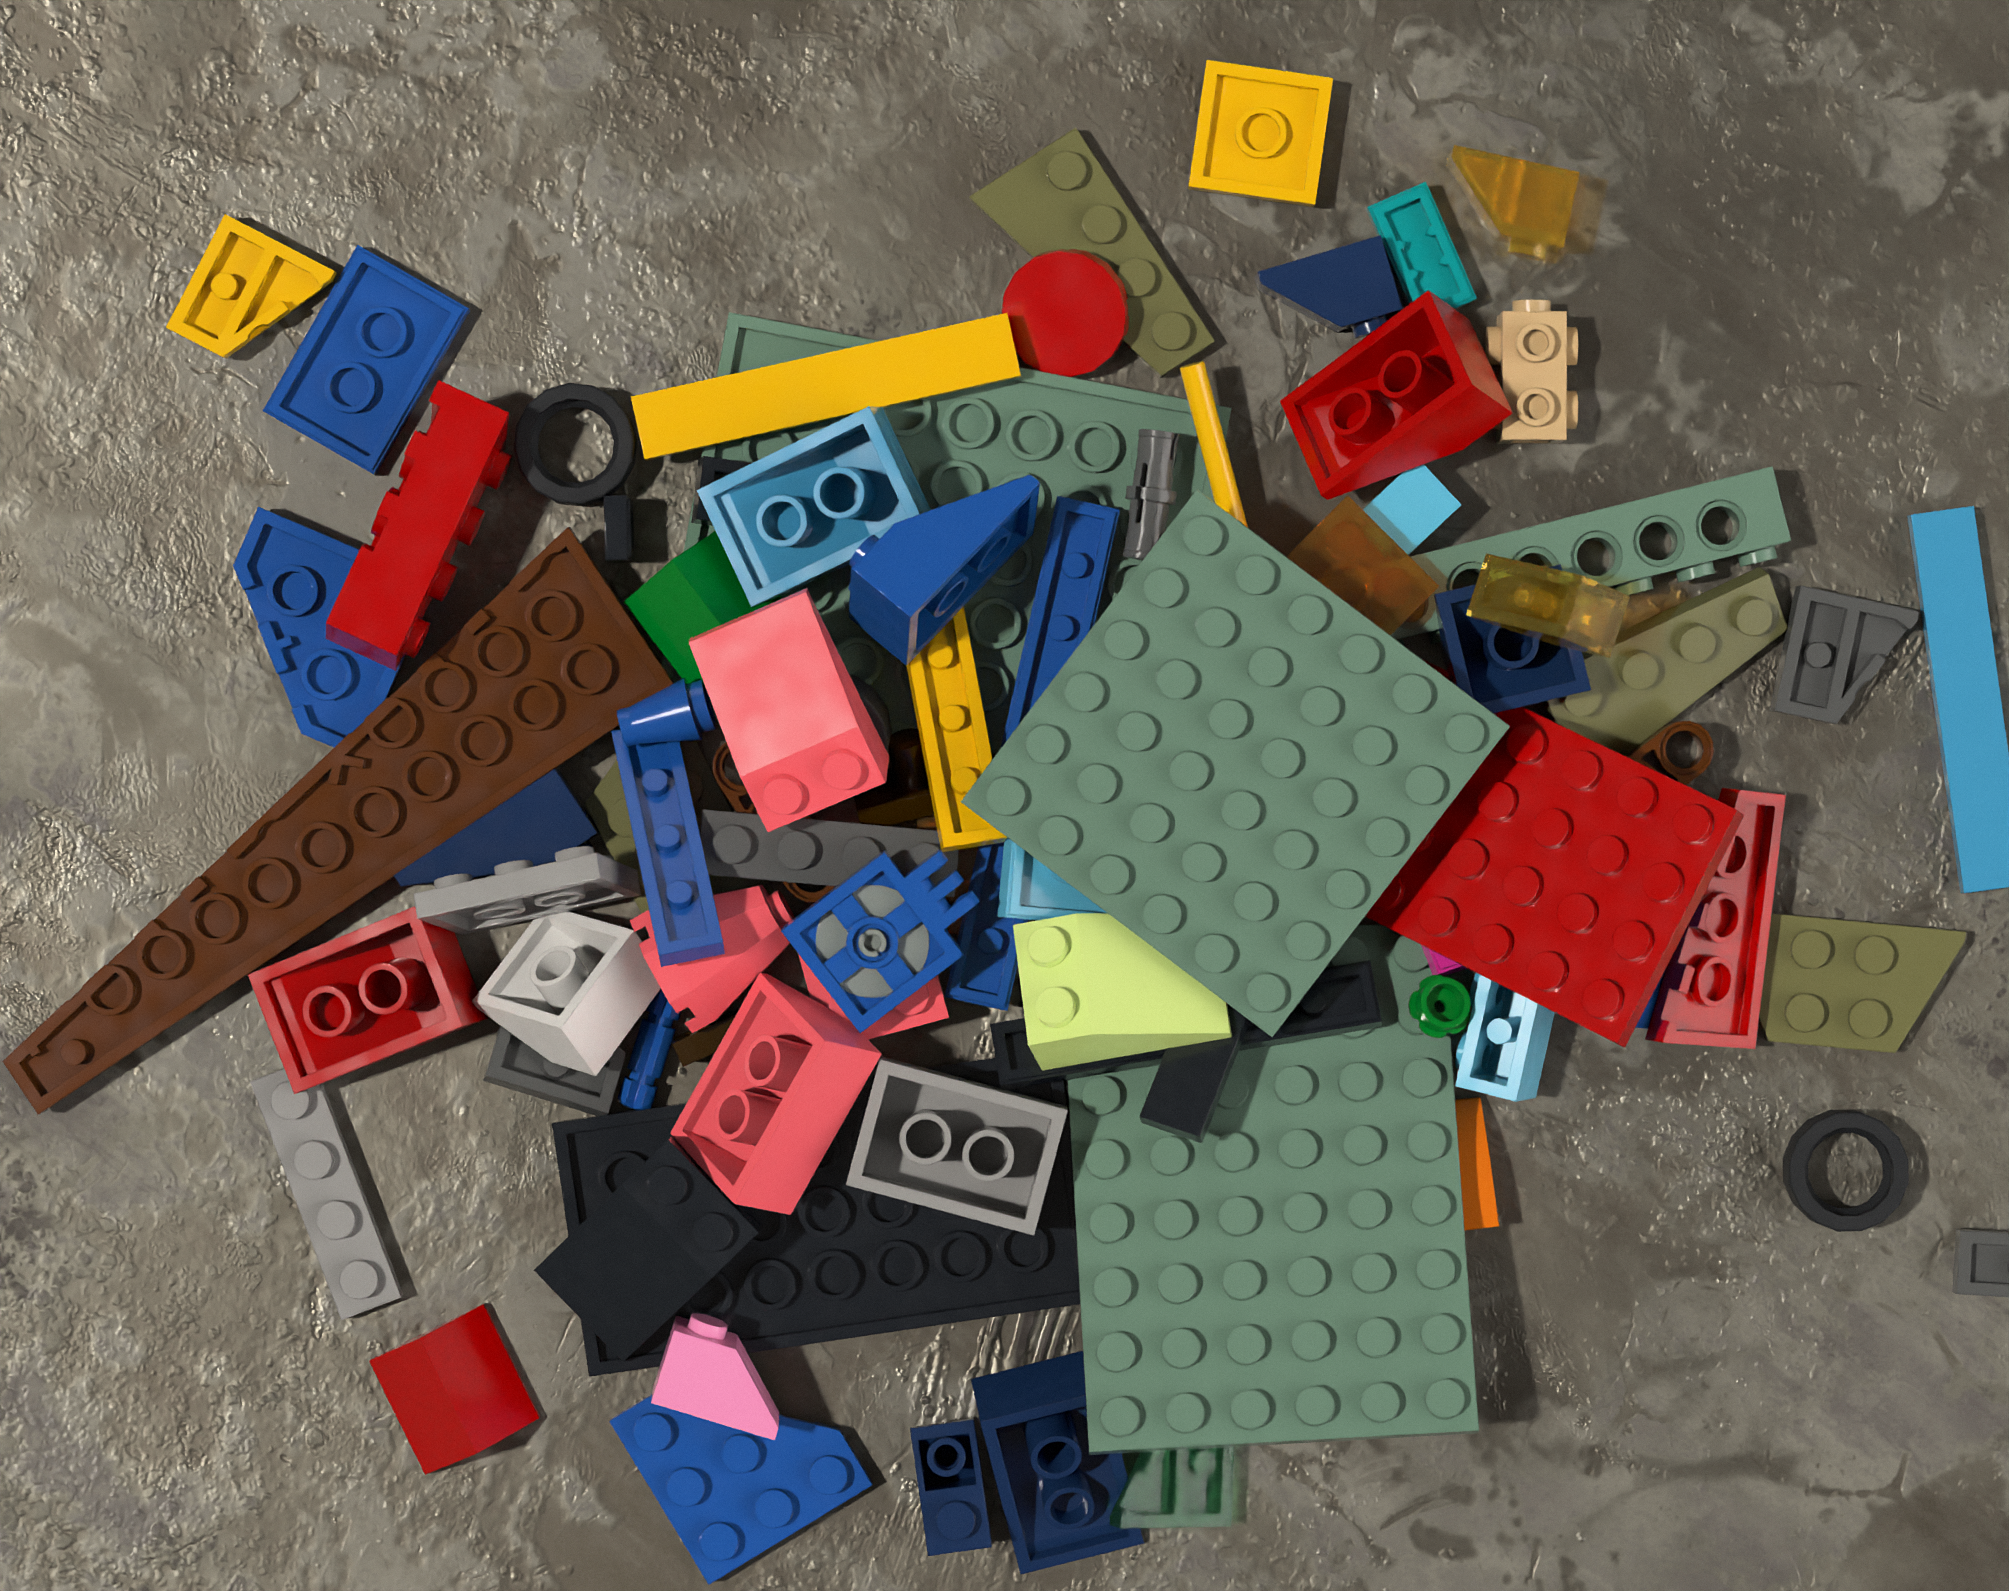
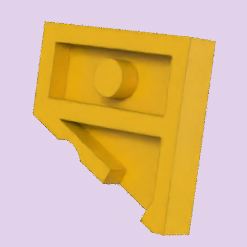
(244, 288)

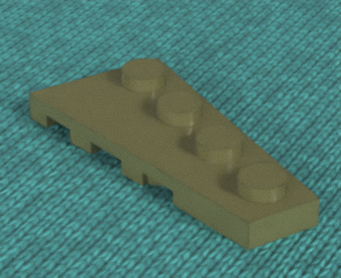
(1069, 203)
(1671, 662)

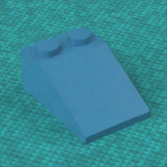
(812, 504)

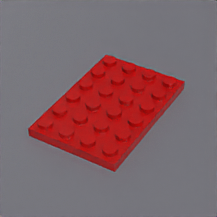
(1562, 873)

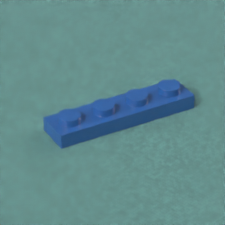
(669, 851)

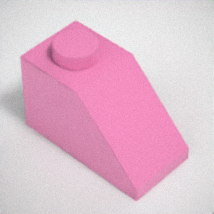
(713, 1378)

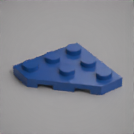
(292, 587)
(736, 1489)

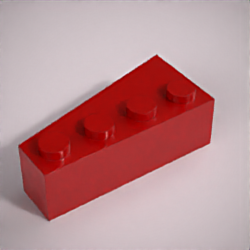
(421, 528)

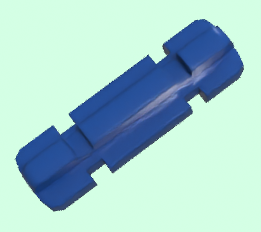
(649, 1054)

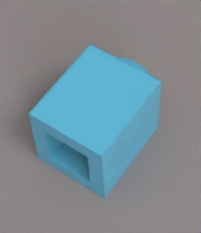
(1412, 507)

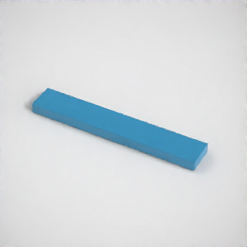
(1964, 692)

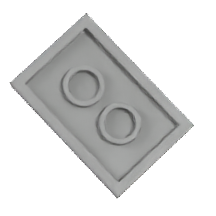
(526, 892)

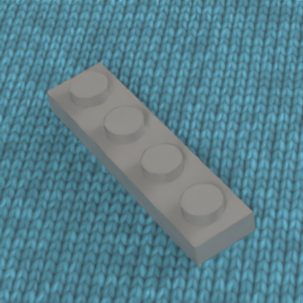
(328, 1194)

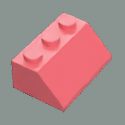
(774, 1096)

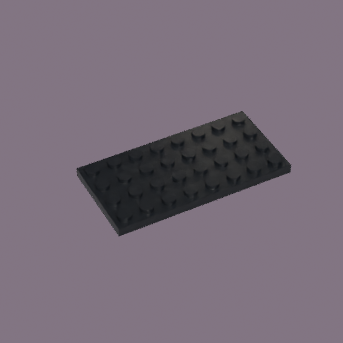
(845, 1254)

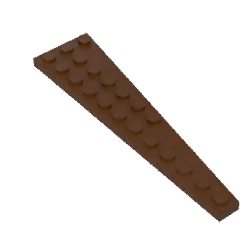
(465, 733)

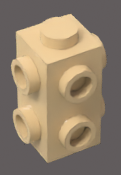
(1532, 362)

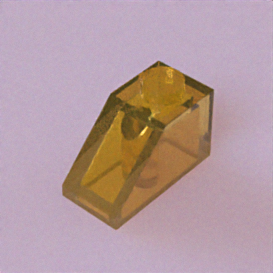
(1517, 199)
(1548, 605)

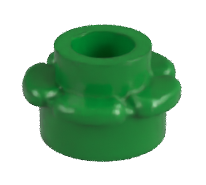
(1454, 998)

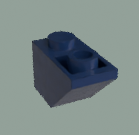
(951, 1487)

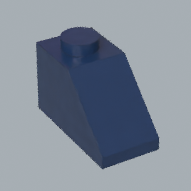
(1338, 287)

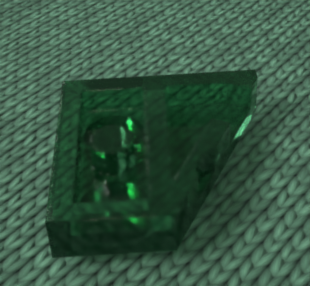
(1177, 1490)

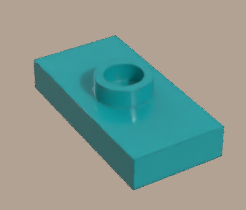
(1420, 247)

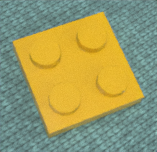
(1260, 133)

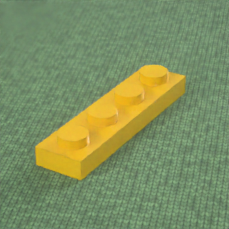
(952, 733)

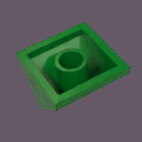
(690, 598)

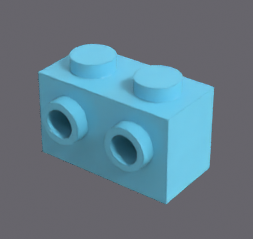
(1503, 1043)

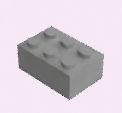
(957, 1145)

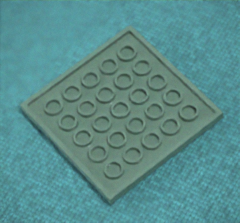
(1234, 763)

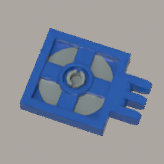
(880, 935)

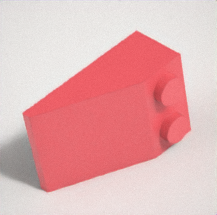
(789, 710)

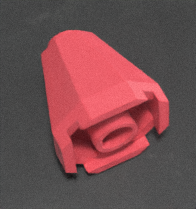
(751, 941)

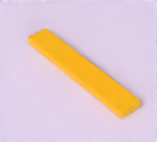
(825, 386)

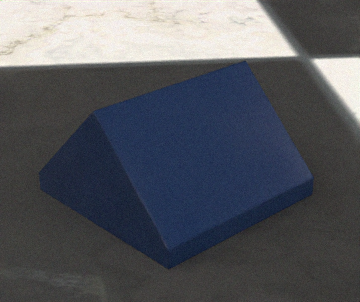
(1502, 665)

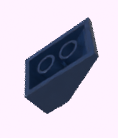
(1039, 1453)

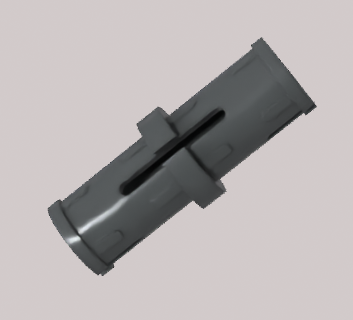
(1150, 491)

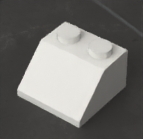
(571, 989)

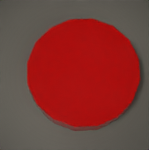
(1066, 312)

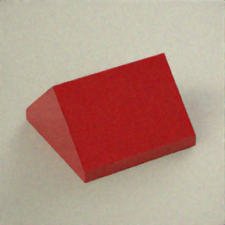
(455, 1389)

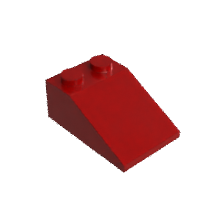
(1396, 399)
(365, 998)

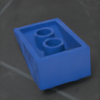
(935, 563)

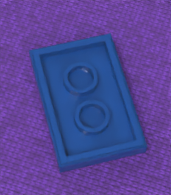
(366, 360)

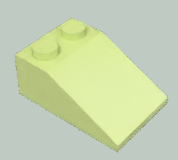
(1106, 993)

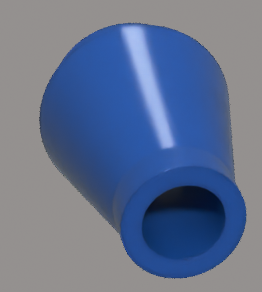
(669, 715)

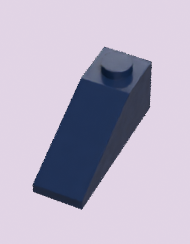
(525, 827)

